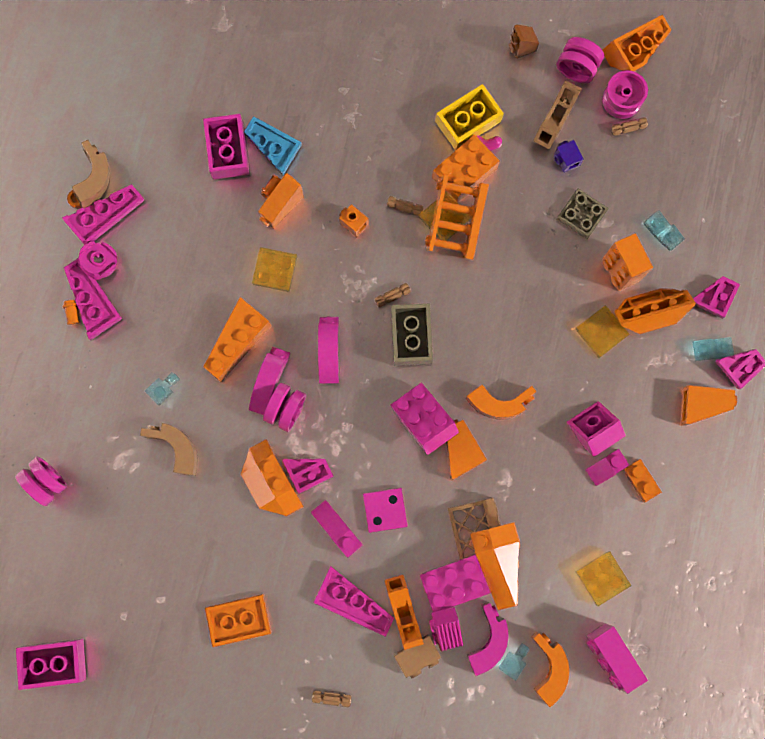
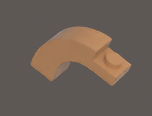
(557, 115)
(96, 184)
(185, 452)

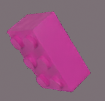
(226, 146)
(424, 418)
(455, 583)
(615, 658)
(50, 664)

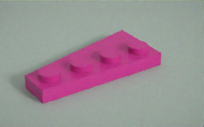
(96, 219)
(94, 305)
(350, 602)

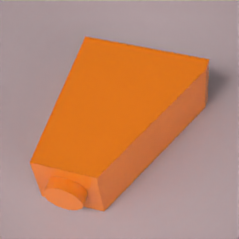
(281, 201)
(705, 402)
(463, 451)

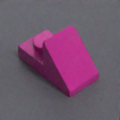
(607, 467)

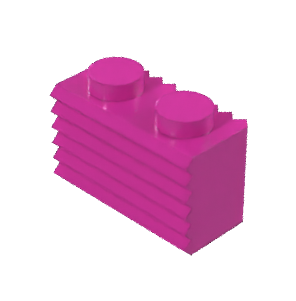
(446, 629)

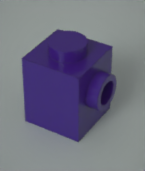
(568, 156)

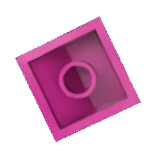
(596, 428)

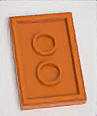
(238, 620)

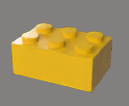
(469, 116)

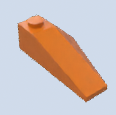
(637, 46)
(498, 559)

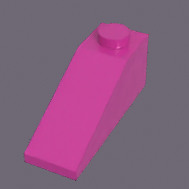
(336, 529)

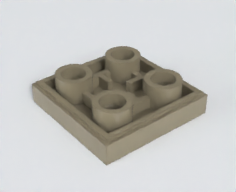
(582, 213)

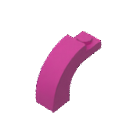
(328, 349)
(268, 379)
(494, 649)

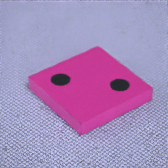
(385, 510)

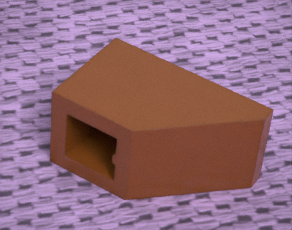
(523, 41)

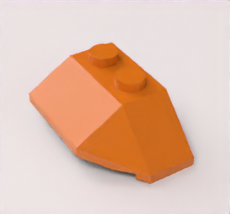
(654, 309)
(269, 481)

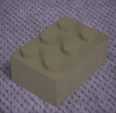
(411, 334)

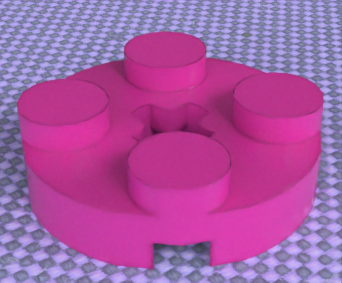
(93, 269)

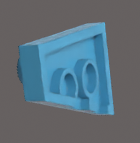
(273, 143)

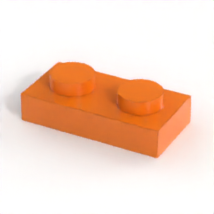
(642, 480)

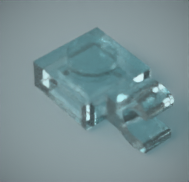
(160, 390)
(513, 663)

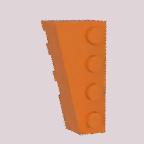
(236, 339)

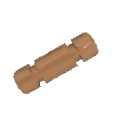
(629, 126)
(404, 205)
(392, 295)
(331, 698)

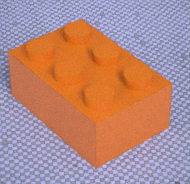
(467, 166)
(627, 262)

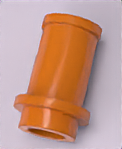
(273, 182)
(71, 312)

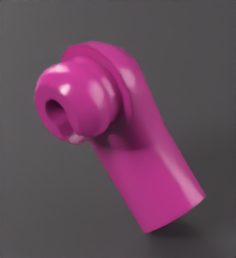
(492, 143)

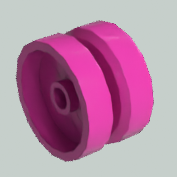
(580, 60)
(625, 94)
(284, 407)
(41, 481)

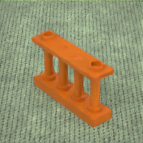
(474, 212)

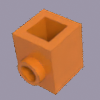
(353, 220)

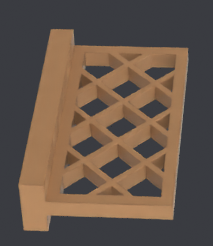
(491, 515)

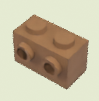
(418, 657)

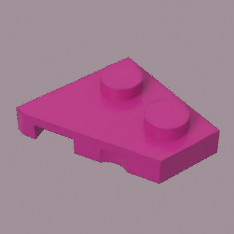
(717, 297)
(742, 366)
(307, 472)

